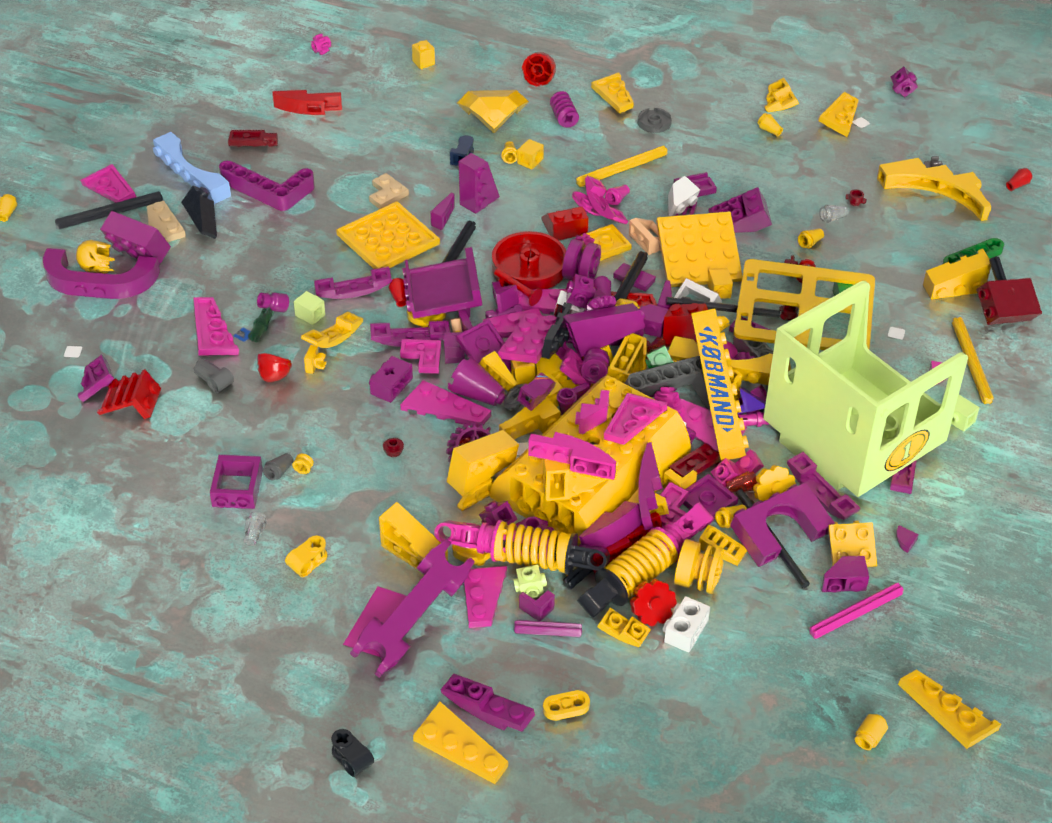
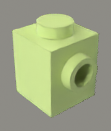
(309, 308)
(964, 413)

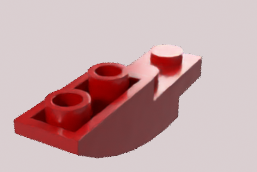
(309, 104)

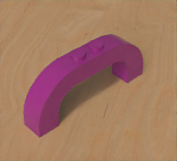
(99, 285)

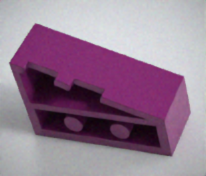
(476, 183)

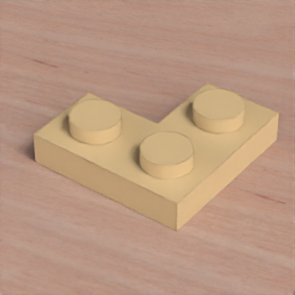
(389, 191)

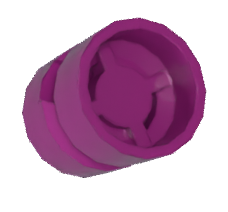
(595, 365)

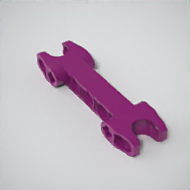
(388, 637)

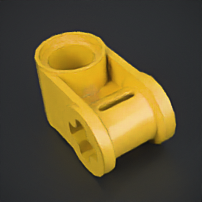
(305, 558)

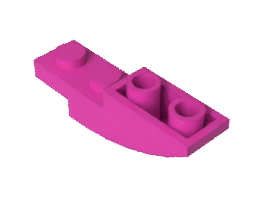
(581, 455)

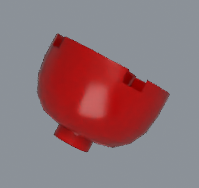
(539, 68)

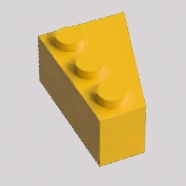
(630, 356)

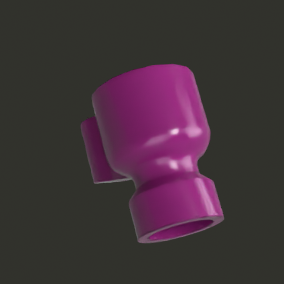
(276, 301)

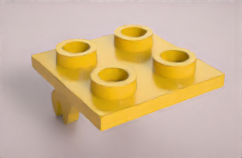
(853, 540)

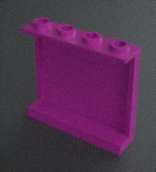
(442, 287)

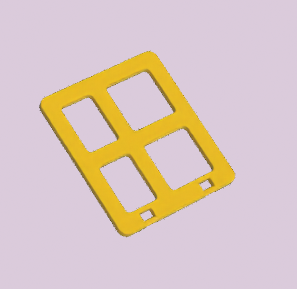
(804, 301)

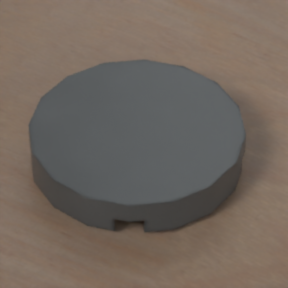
(654, 120)

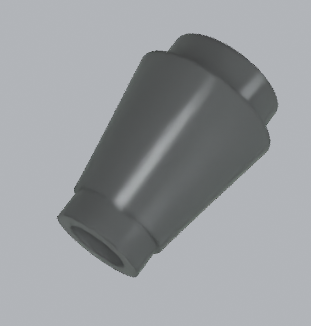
(277, 467)

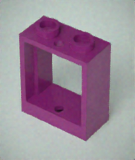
(236, 466)

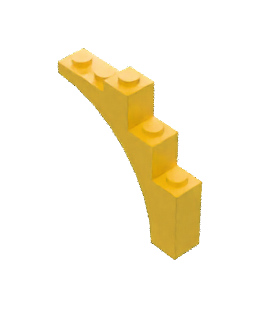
(939, 179)
(546, 412)

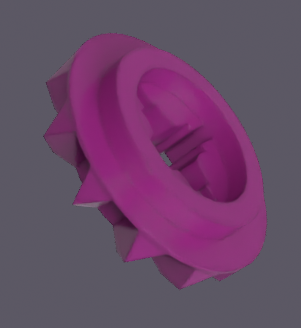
(600, 302)

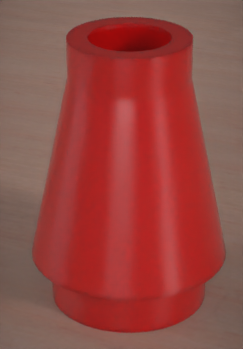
(1019, 179)
(397, 290)

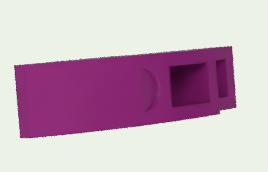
(484, 704)

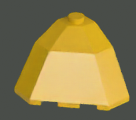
(493, 106)

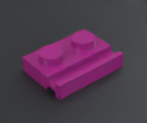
(703, 182)

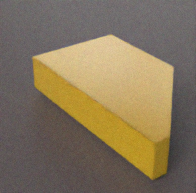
(475, 495)

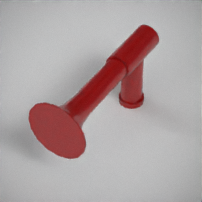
(533, 295)

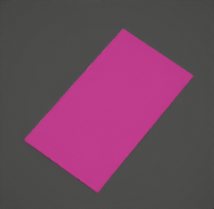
(381, 606)

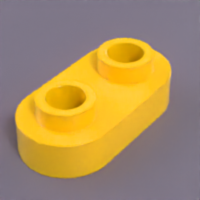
(565, 705)

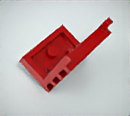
(136, 390)

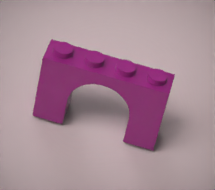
(797, 503)

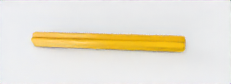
(624, 165)
(973, 361)

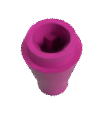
(616, 194)

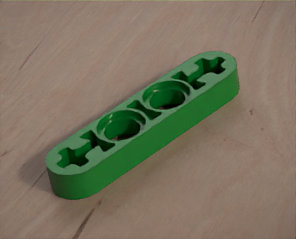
(992, 247)

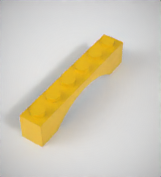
(752, 370)

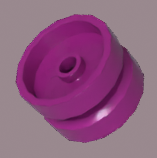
(581, 259)

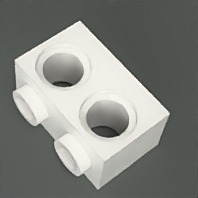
(686, 624)

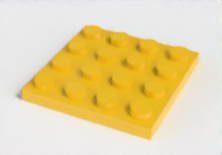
(388, 236)
(696, 245)

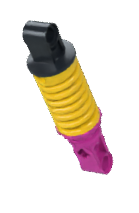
(524, 545)
(643, 561)

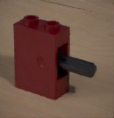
(1007, 299)

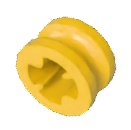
(303, 463)

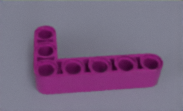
(267, 191)

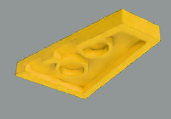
(613, 91)

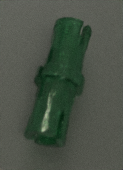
(260, 324)

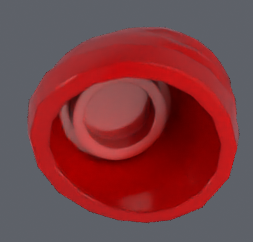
(273, 367)

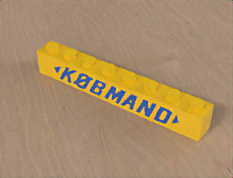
(718, 385)

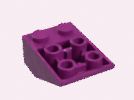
(747, 211)

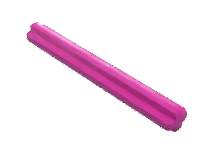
(856, 610)

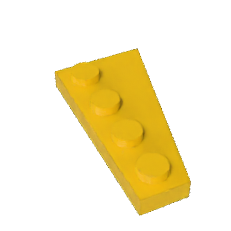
(947, 709)
(460, 744)

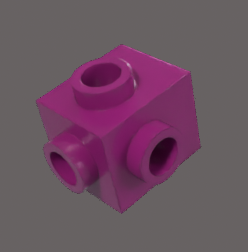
(904, 82)
(580, 291)
(496, 511)

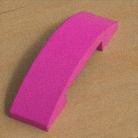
(595, 193)

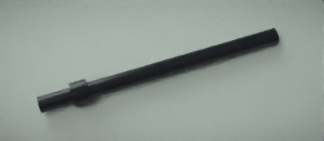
(722, 307)
(787, 559)

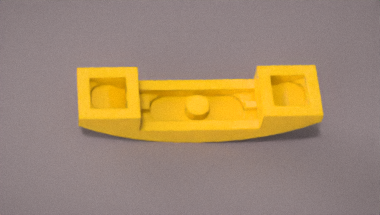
(345, 326)

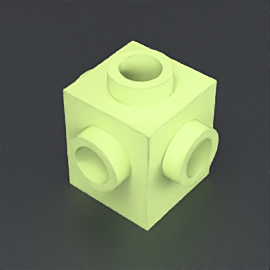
(530, 581)

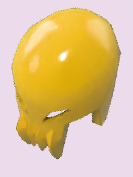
(94, 256)

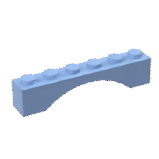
(169, 149)

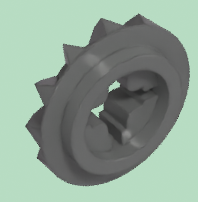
(510, 401)

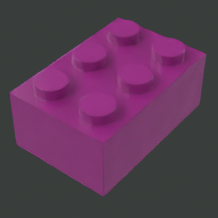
(134, 237)

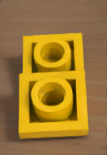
(625, 630)

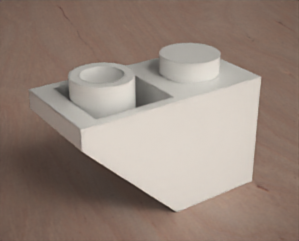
(682, 195)

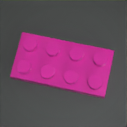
(527, 339)

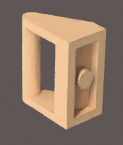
(639, 232)

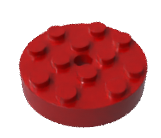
(538, 250)

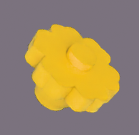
(772, 481)

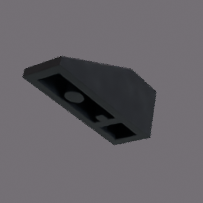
(201, 210)

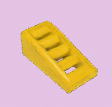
(497, 369)
(712, 536)

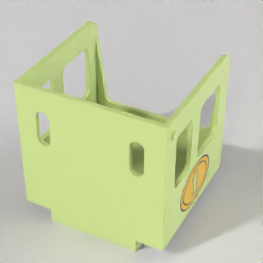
(851, 406)

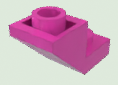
(593, 414)
(728, 469)

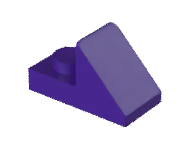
(750, 402)

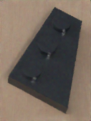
(557, 333)

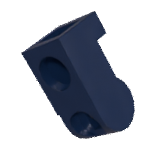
(463, 149)

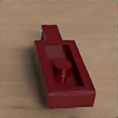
(252, 138)

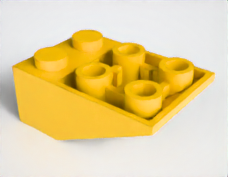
(563, 484)

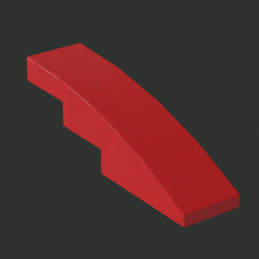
(622, 545)

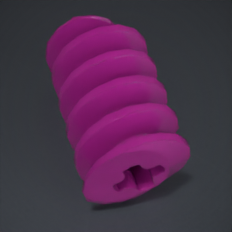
(564, 109)

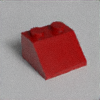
(566, 223)
(679, 322)

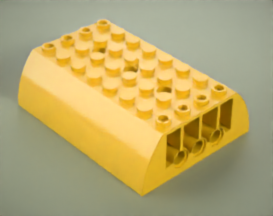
(523, 480)

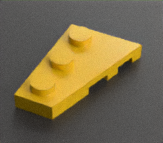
(840, 114)

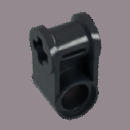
(350, 752)

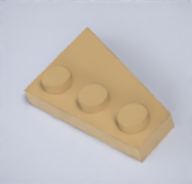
(164, 220)

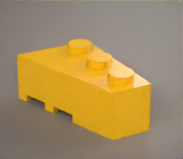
(959, 277)
(480, 460)
(406, 536)

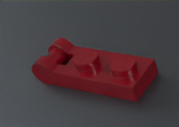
(696, 460)

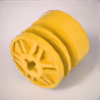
(699, 566)

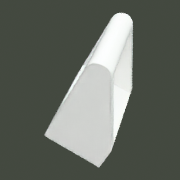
(698, 291)

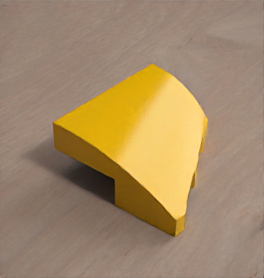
(780, 96)

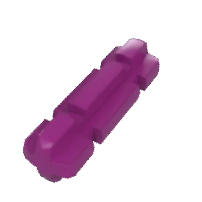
(490, 313)

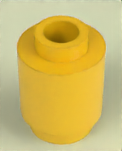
(871, 731)

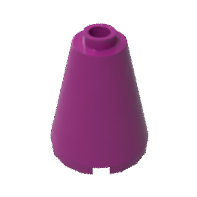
(476, 383)

